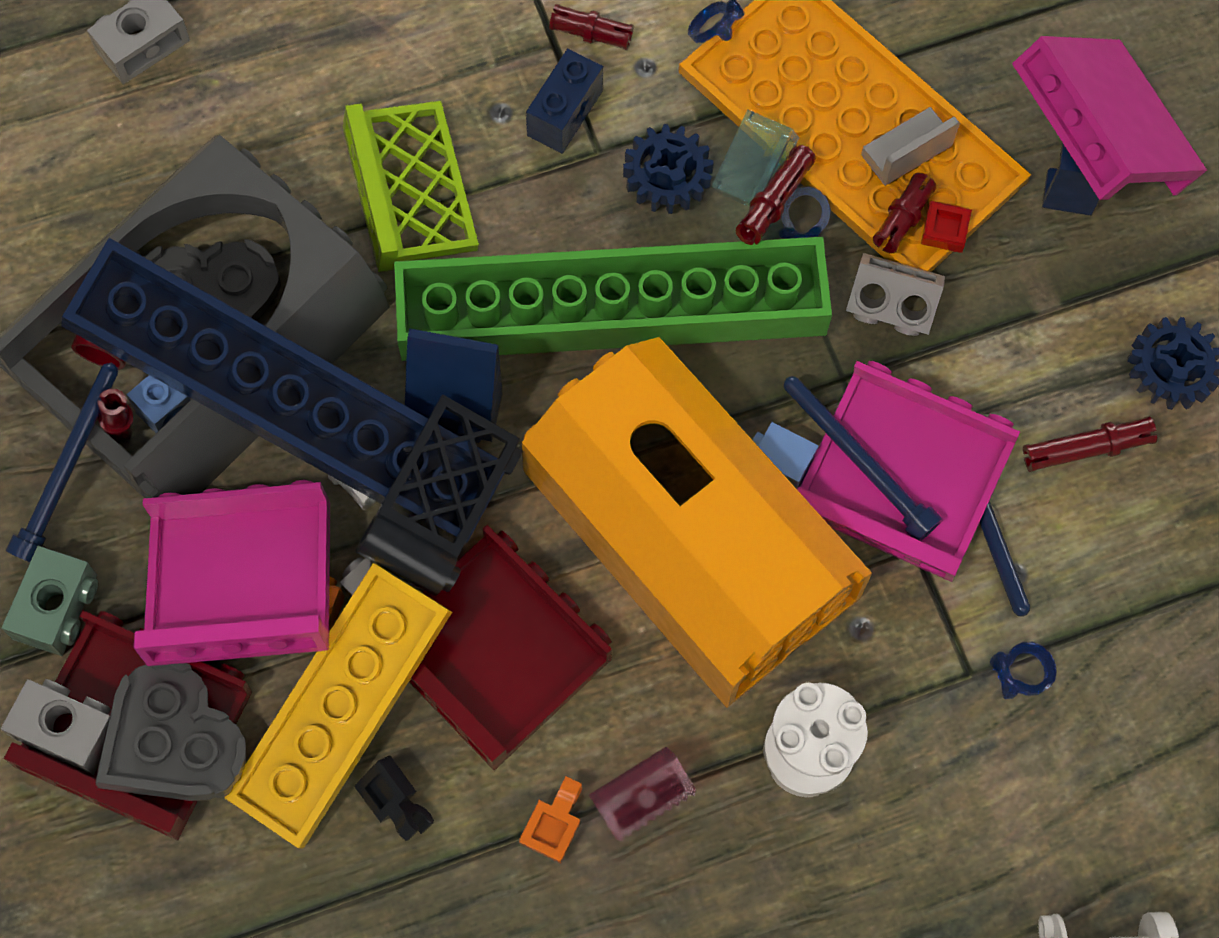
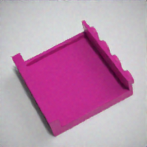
(1107, 114)
(932, 451)
(237, 574)

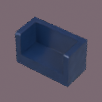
(1068, 188)

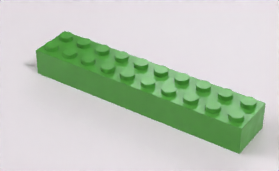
(619, 296)

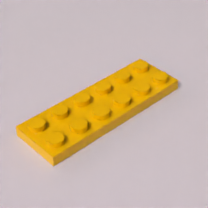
(338, 706)

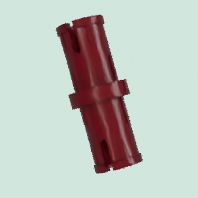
(591, 26)
(904, 213)

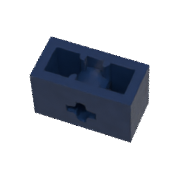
(564, 100)

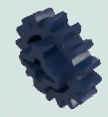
(665, 174)
(1170, 365)

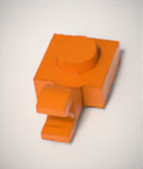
(552, 827)

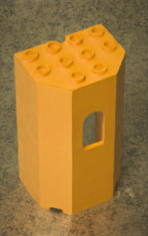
(732, 570)

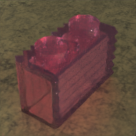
(642, 793)

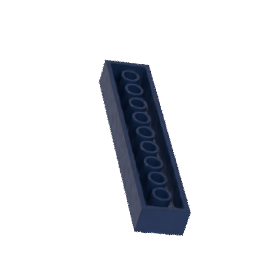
(264, 383)

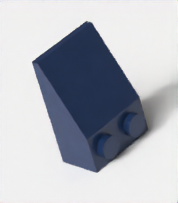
(456, 368)

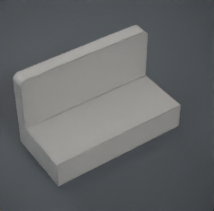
(909, 145)

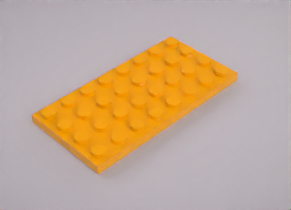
(838, 93)

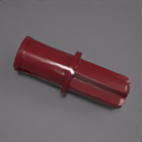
(115, 415)

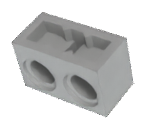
(898, 283)

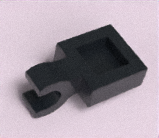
(388, 796)

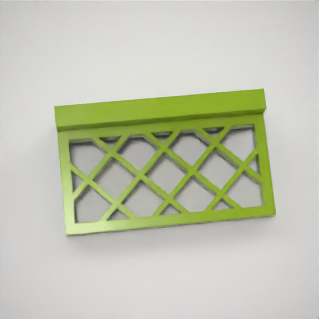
(374, 191)

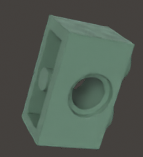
(46, 576)

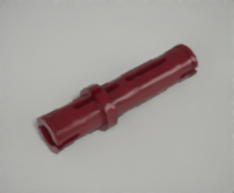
(769, 205)
(1107, 440)

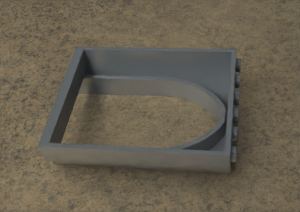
(323, 309)

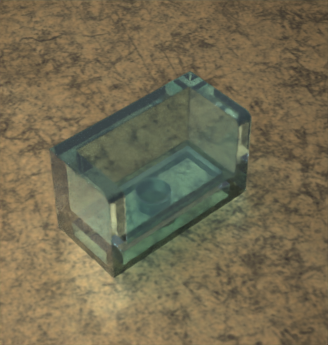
(753, 157)

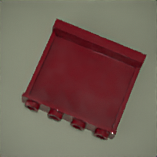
(506, 650)
(94, 671)

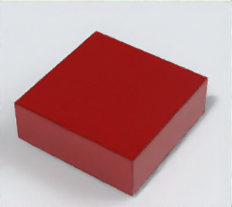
(946, 226)

